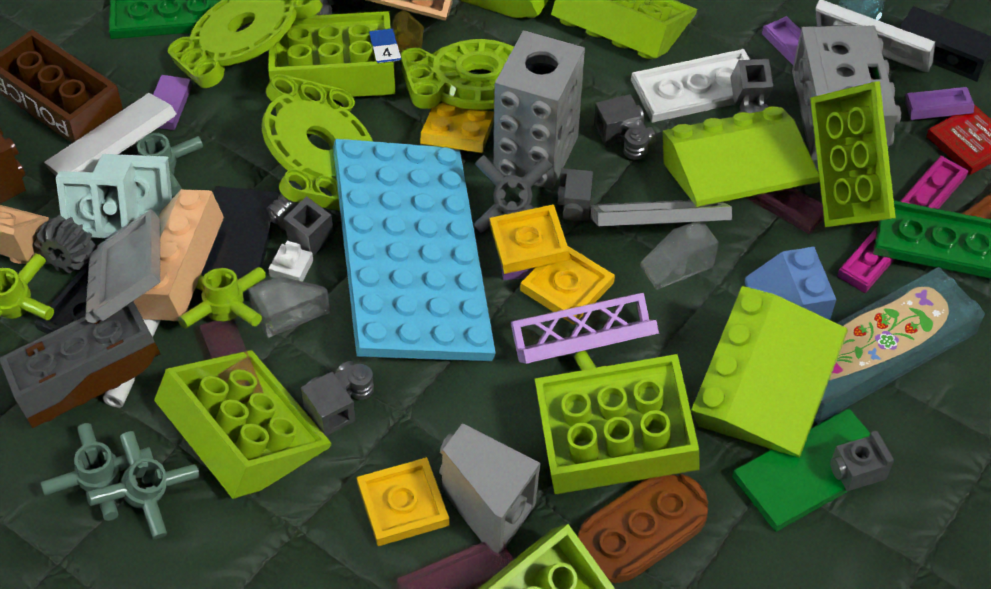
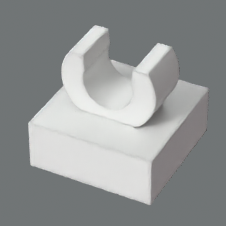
(291, 262)

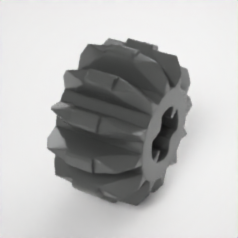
(64, 244)

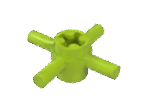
(16, 295)
(224, 297)

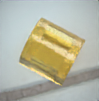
(407, 31)

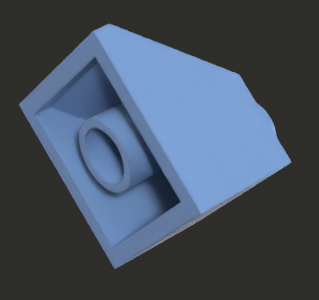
(797, 278)

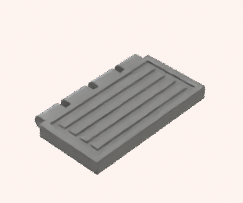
(658, 212)
(123, 267)

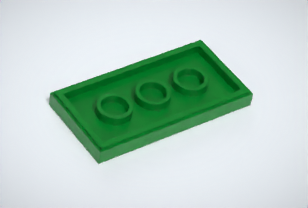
(155, 17)
(936, 239)
(792, 486)

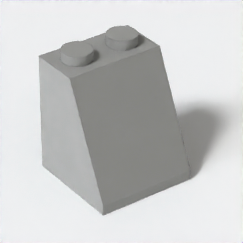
(488, 484)

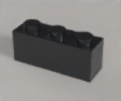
(956, 45)

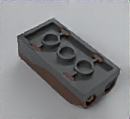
(78, 363)

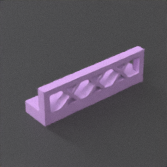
(585, 341)

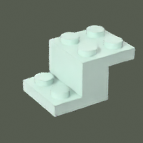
(114, 192)

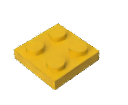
(457, 128)
(529, 239)
(568, 283)
(402, 501)

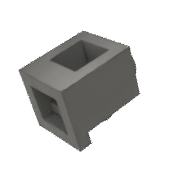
(575, 194)
(862, 462)

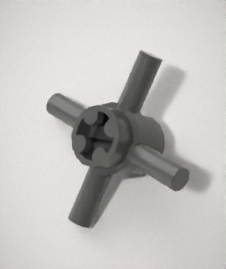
(503, 183)

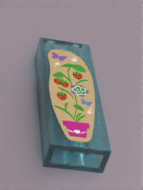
(898, 337)

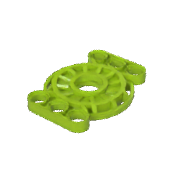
(218, 45)
(447, 73)
(288, 137)

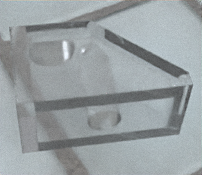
(681, 255)
(287, 303)

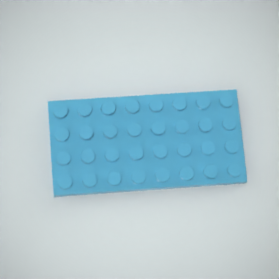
(411, 252)

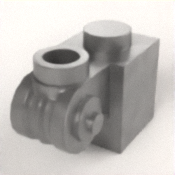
(751, 84)
(622, 121)
(304, 222)
(329, 398)

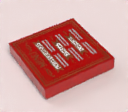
(965, 139)

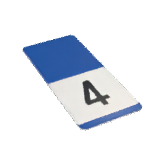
(385, 45)

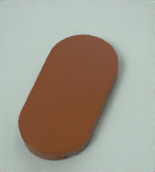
(644, 525)

